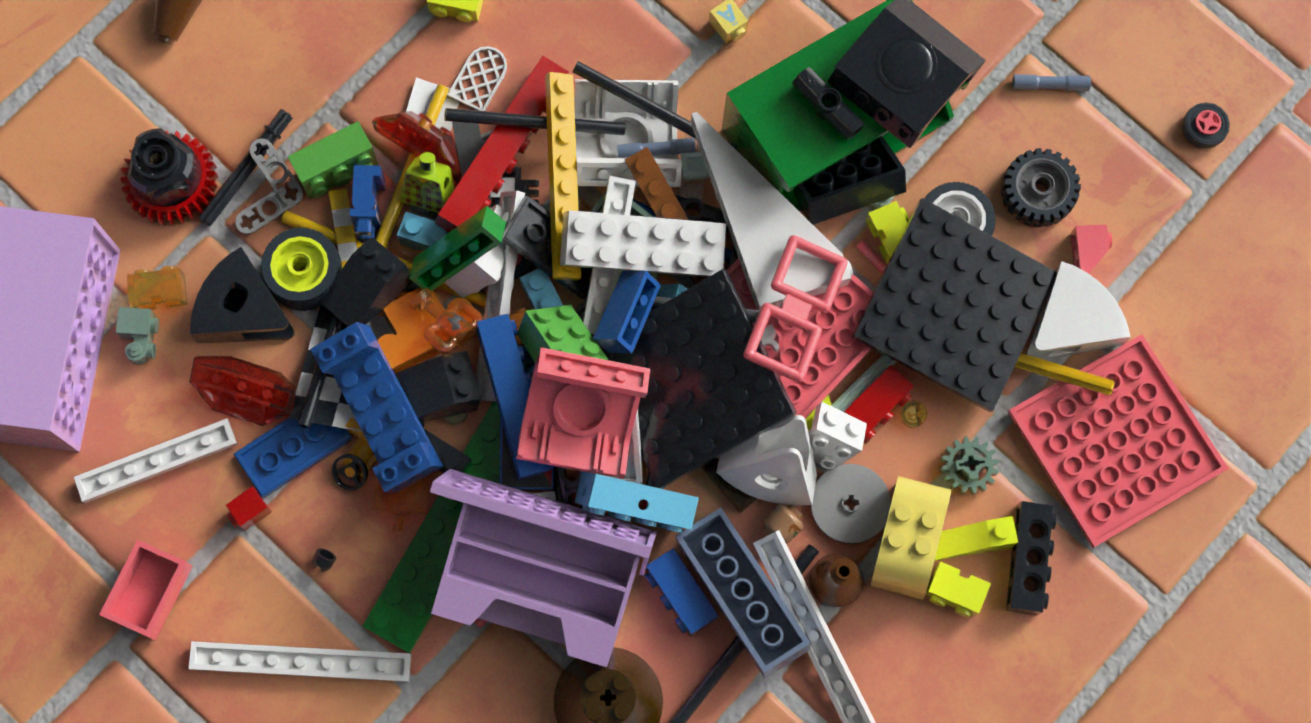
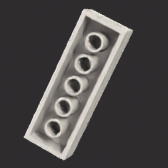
(642, 244)

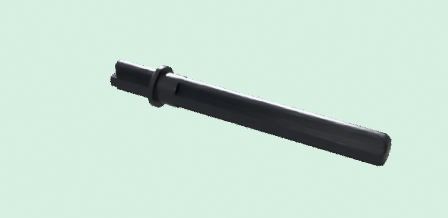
(244, 169)

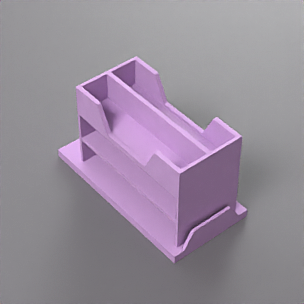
(538, 566)

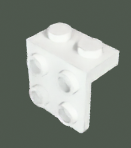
(835, 436)

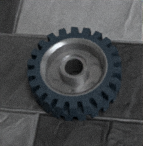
(1045, 169)

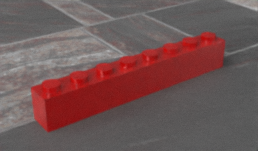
(498, 152)

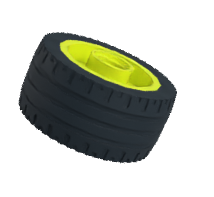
(288, 255)

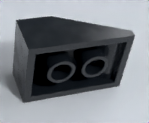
(366, 284)
(441, 387)

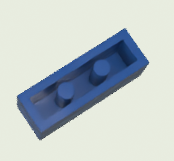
(627, 312)
(680, 593)

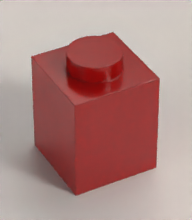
(247, 509)

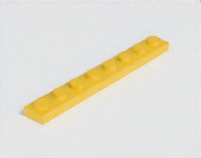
(561, 163)

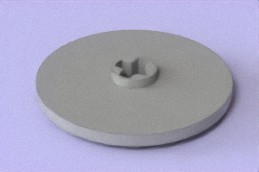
(835, 518)

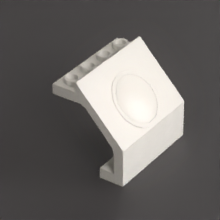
(598, 153)

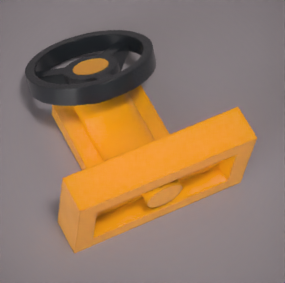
(357, 461)

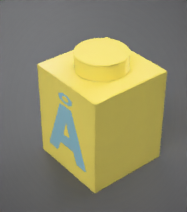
(728, 21)

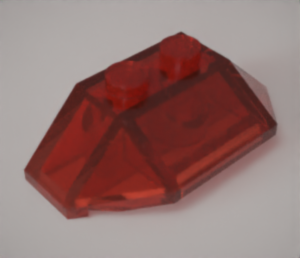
(419, 135)
(243, 388)

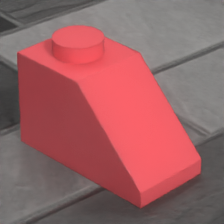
(1089, 245)

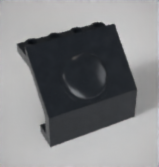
(904, 69)

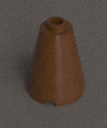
(172, 18)
(831, 586)

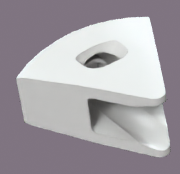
(1077, 317)
(774, 465)

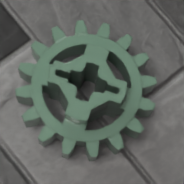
(968, 454)

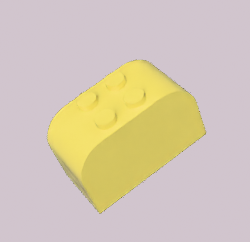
(911, 538)

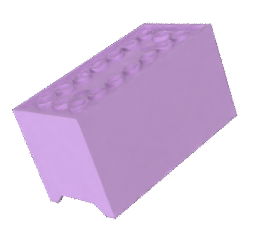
(52, 323)

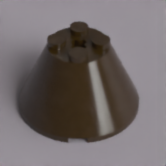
(626, 678)

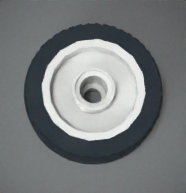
(965, 203)

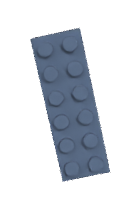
(743, 593)

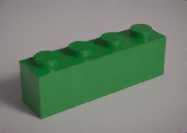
(457, 249)

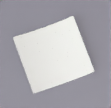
(421, 98)

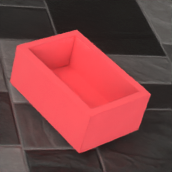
(146, 589)

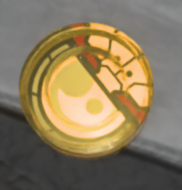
(913, 414)

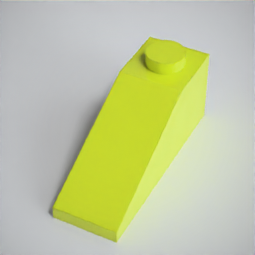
(977, 538)

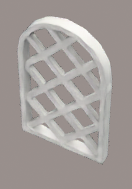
(451, 94)

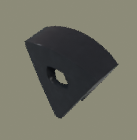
(237, 305)

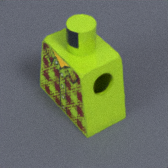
(427, 183)

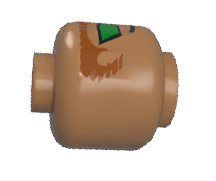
(785, 520)

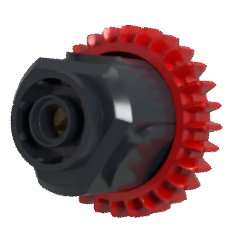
(168, 176)

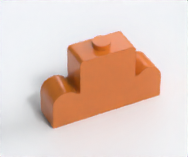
(407, 343)

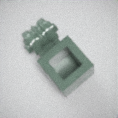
(139, 326)

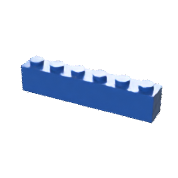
(508, 382)

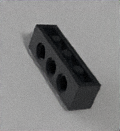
(1018, 597)

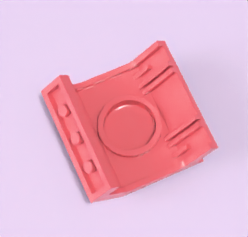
(581, 412)

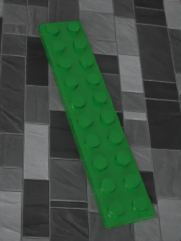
(412, 589)

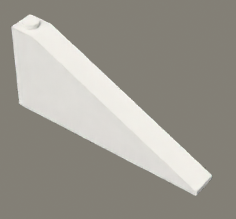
(762, 222)

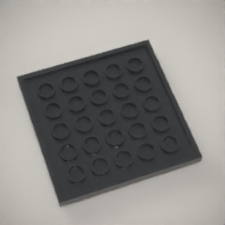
(955, 305)
(700, 385)

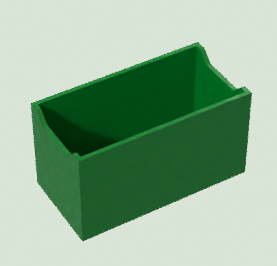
(781, 129)

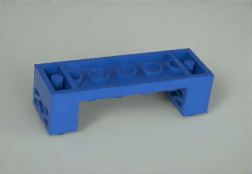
(378, 406)

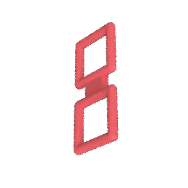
(795, 309)

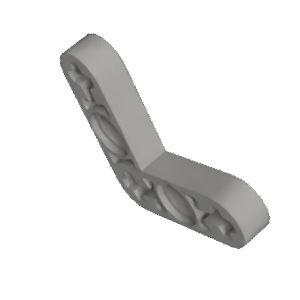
(275, 196)

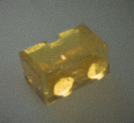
(155, 287)

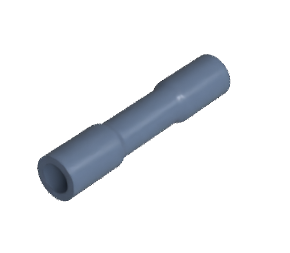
(1034, 82)
(671, 147)

